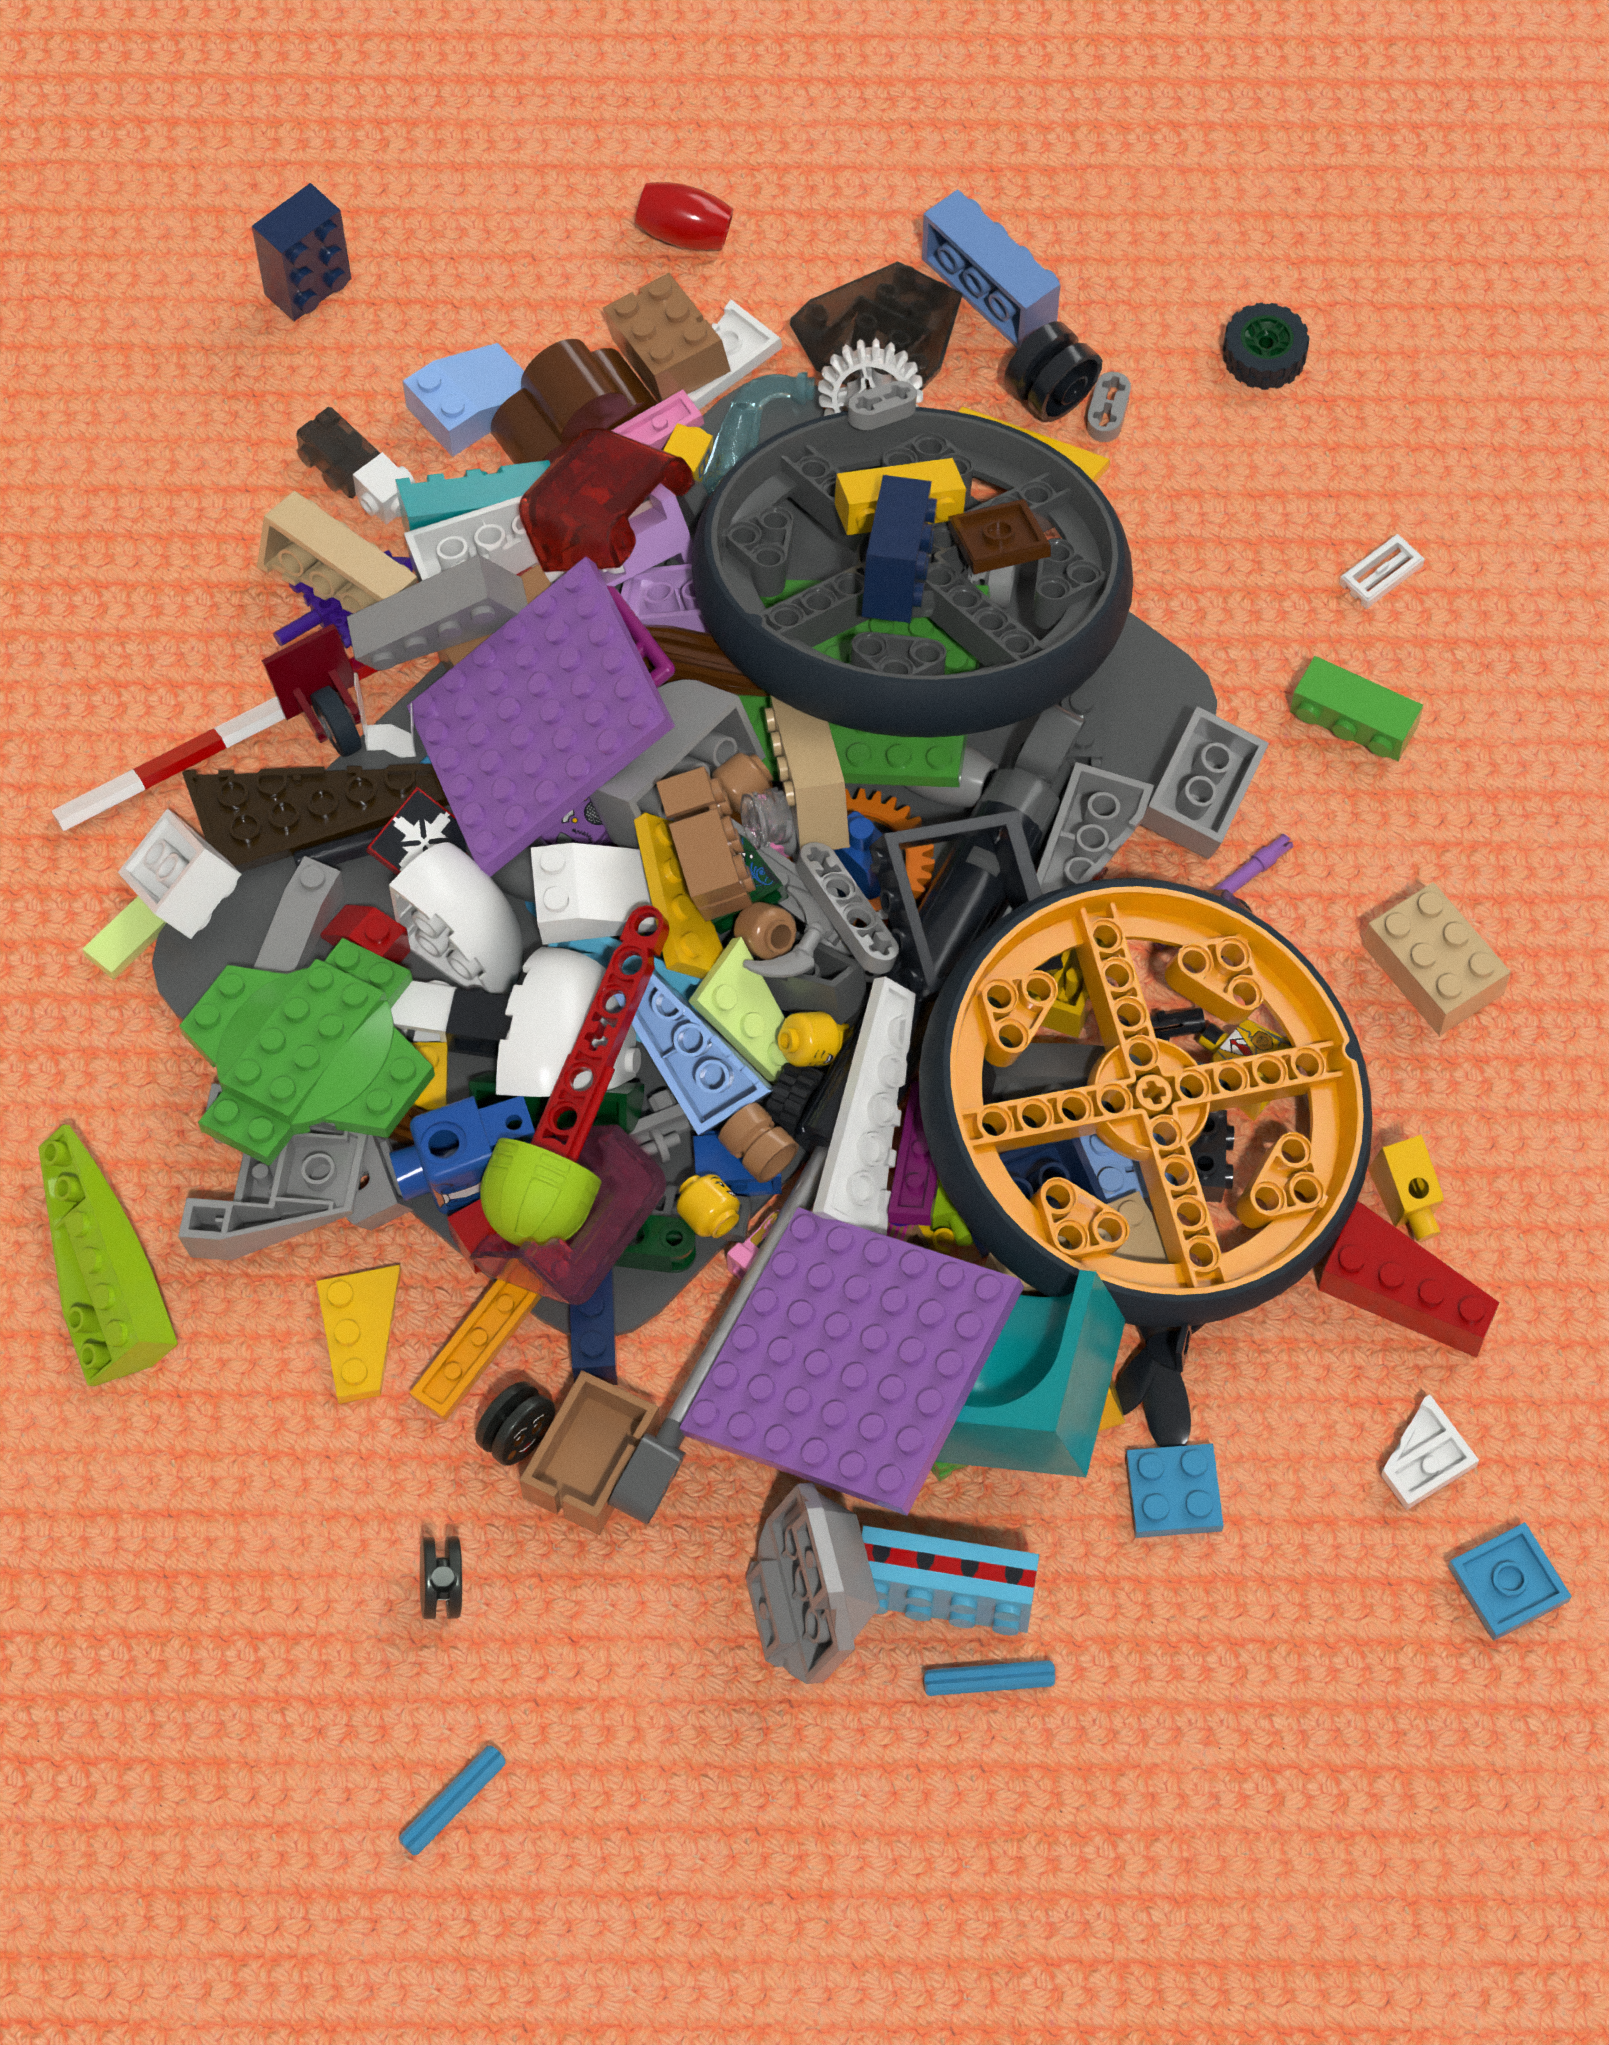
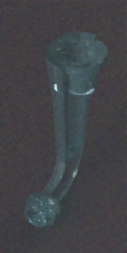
(742, 422)

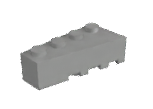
(437, 613)

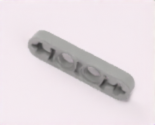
(853, 905)

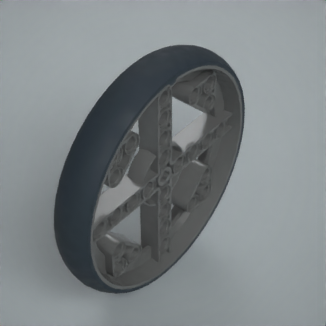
(893, 679)

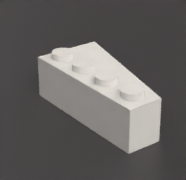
(489, 531)

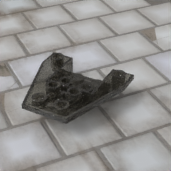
(886, 305)

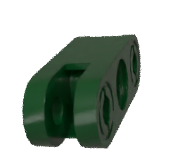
(665, 1247)

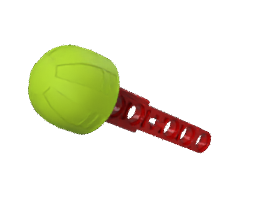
(538, 1186)

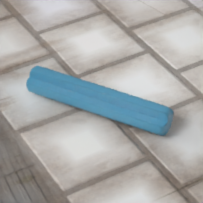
(989, 1678)
(452, 1800)

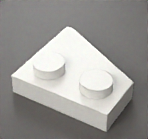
(1427, 1456)

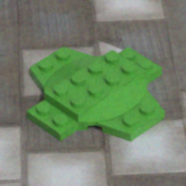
(306, 1051)

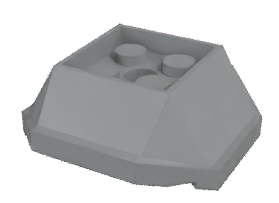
(810, 1585)

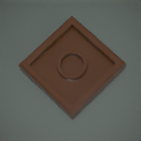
(999, 536)

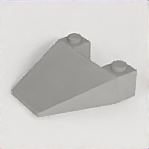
(301, 1190)

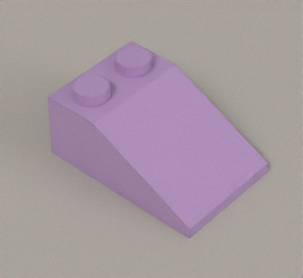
(665, 597)

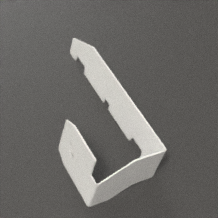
(386, 736)

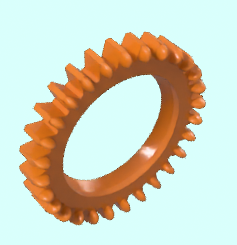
(918, 859)

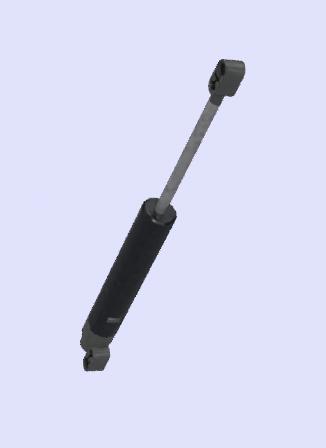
(953, 914)

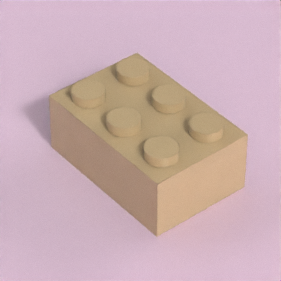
(1436, 958)

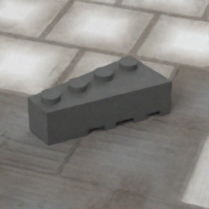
(831, 986)

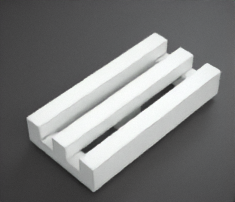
(1397, 577)

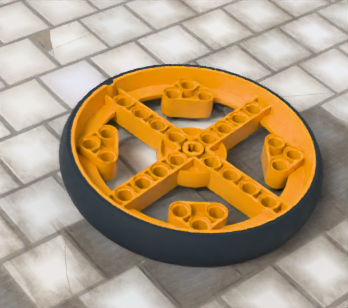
(1146, 1099)

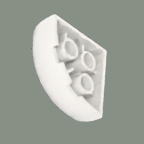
(459, 920)
(547, 1023)

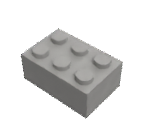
(1203, 782)

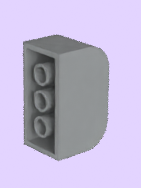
(706, 733)

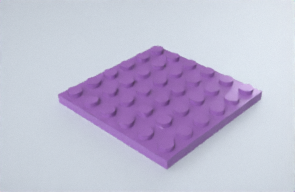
(539, 716)
(852, 1360)

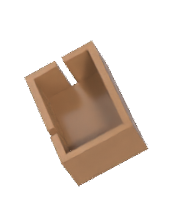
(666, 338)
(707, 843)
(588, 1451)

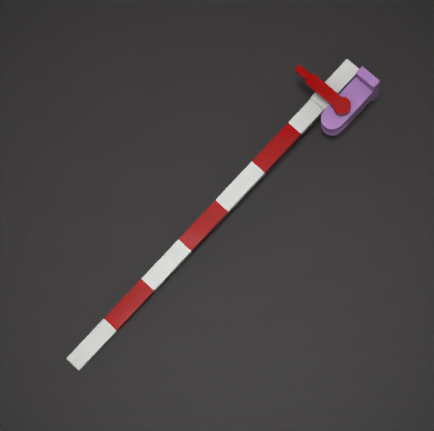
(659, 536)

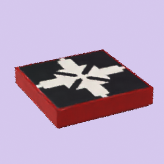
(413, 830)

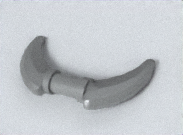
(801, 957)

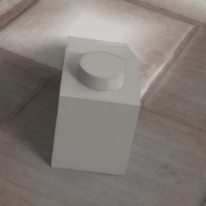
(301, 917)

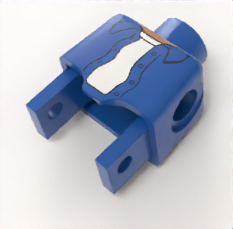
(454, 1150)

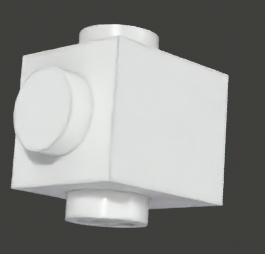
(377, 487)

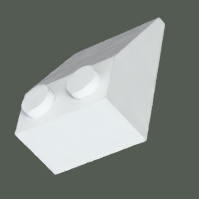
(179, 875)
(588, 891)

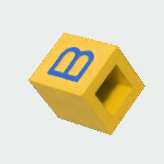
(693, 446)

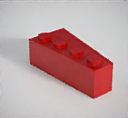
(1406, 1284)

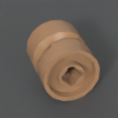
(753, 1136)

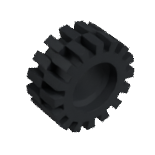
(793, 1095)

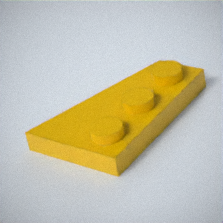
(357, 1329)

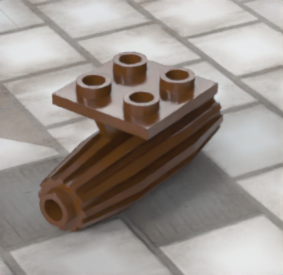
(700, 659)

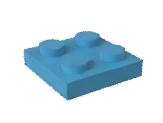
(1174, 1490)
(1509, 1581)

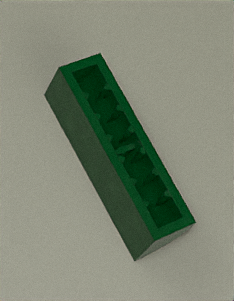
(619, 1106)

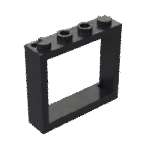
(899, 902)

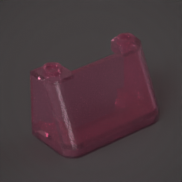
(575, 1268)

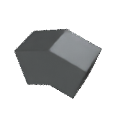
(693, 503)

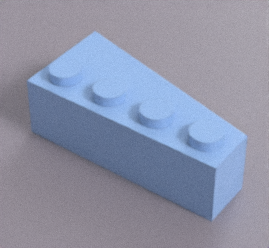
(694, 1058)

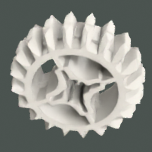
(865, 359)

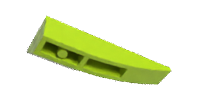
(100, 1267)

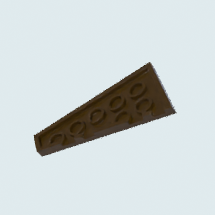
(284, 810)

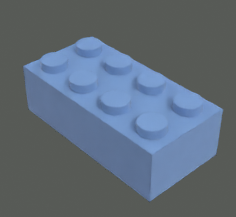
(989, 268)

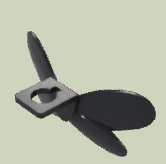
(1157, 1381)

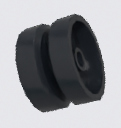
(1053, 371)

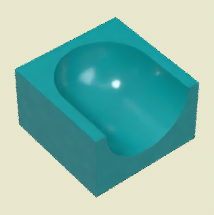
(1042, 1385)

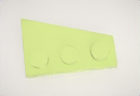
(743, 1010)

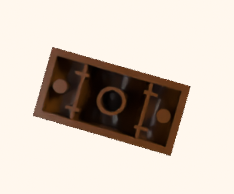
(562, 396)

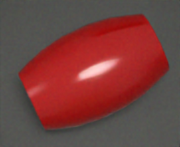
(684, 216)

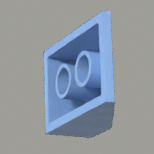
(461, 394)

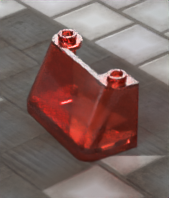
(590, 493)

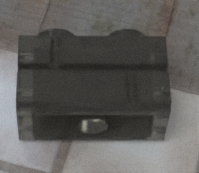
(334, 449)

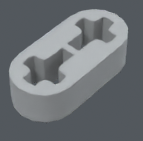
(882, 405)
(1101, 405)

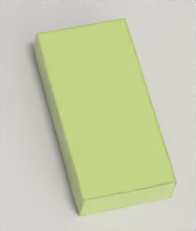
(124, 938)

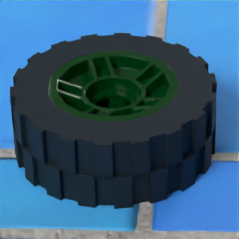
(1251, 335)

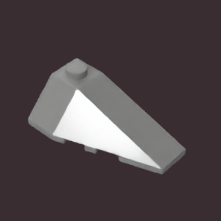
(1091, 825)

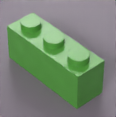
(1356, 709)

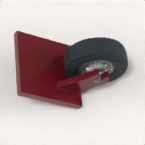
(318, 675)

